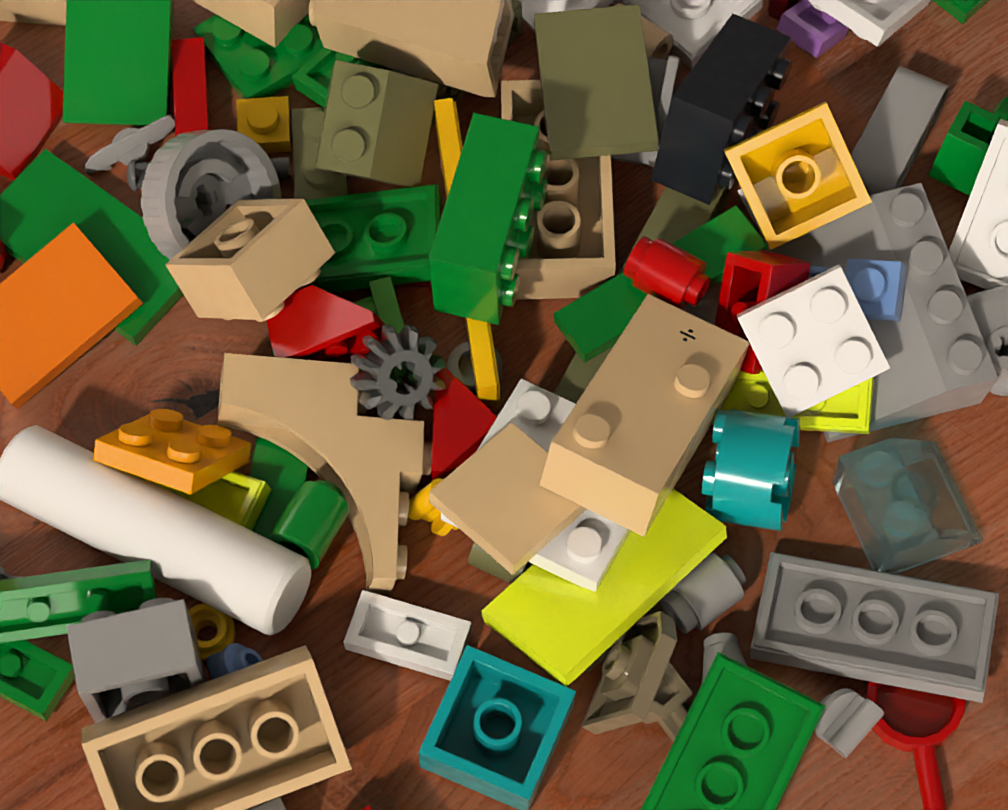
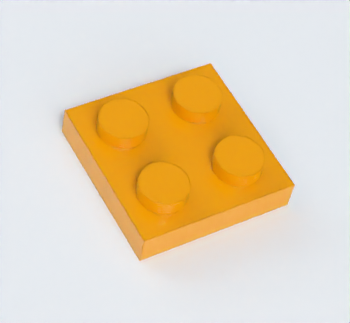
(173, 451)

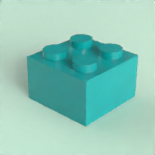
(496, 728)

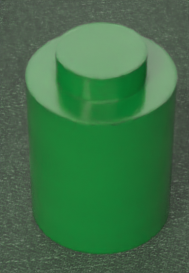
(311, 520)

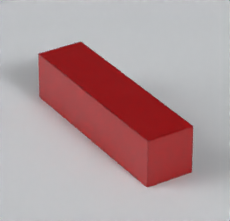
(190, 85)

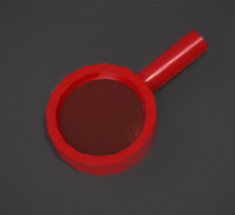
(918, 724)

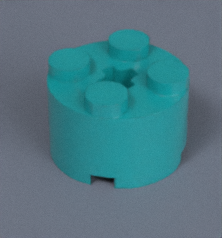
(751, 469)

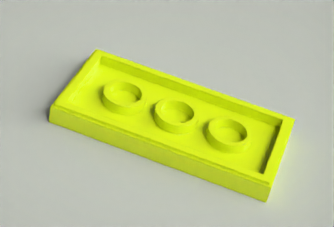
(572, 626)

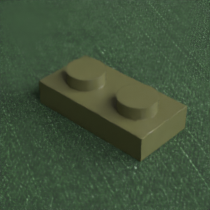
(307, 181)

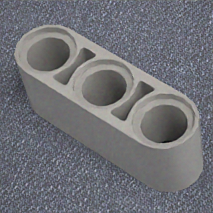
(898, 130)

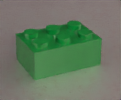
(488, 219)

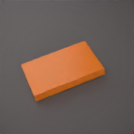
(57, 312)

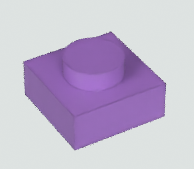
(811, 28)

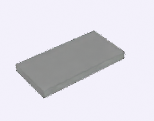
(875, 626)

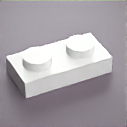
(407, 635)

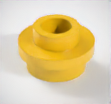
(205, 615)

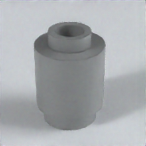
(704, 593)

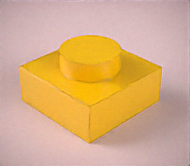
(266, 122)

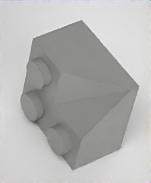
(134, 656)

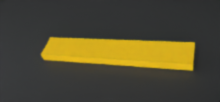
(478, 332)

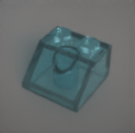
(903, 504)

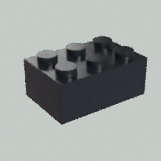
(720, 105)

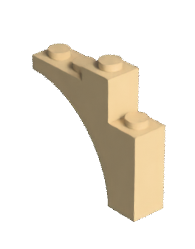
(321, 422)

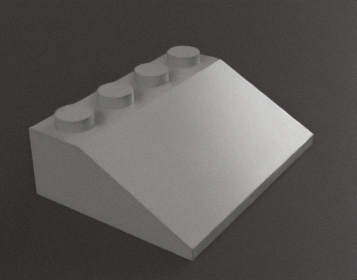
(936, 346)

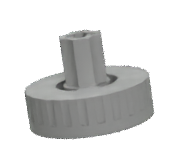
(184, 200)

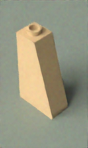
(433, 39)

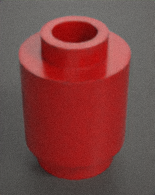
(667, 272)

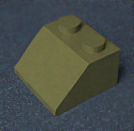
(375, 125)

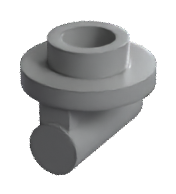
(846, 720)

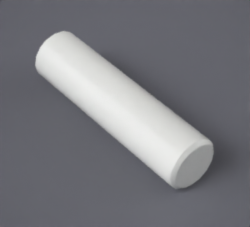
(144, 521)

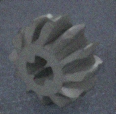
(416, 382)

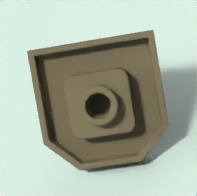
(640, 681)

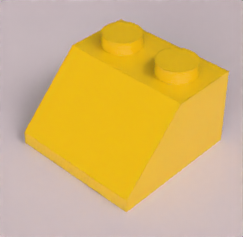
(797, 175)

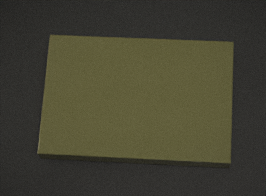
(595, 82)

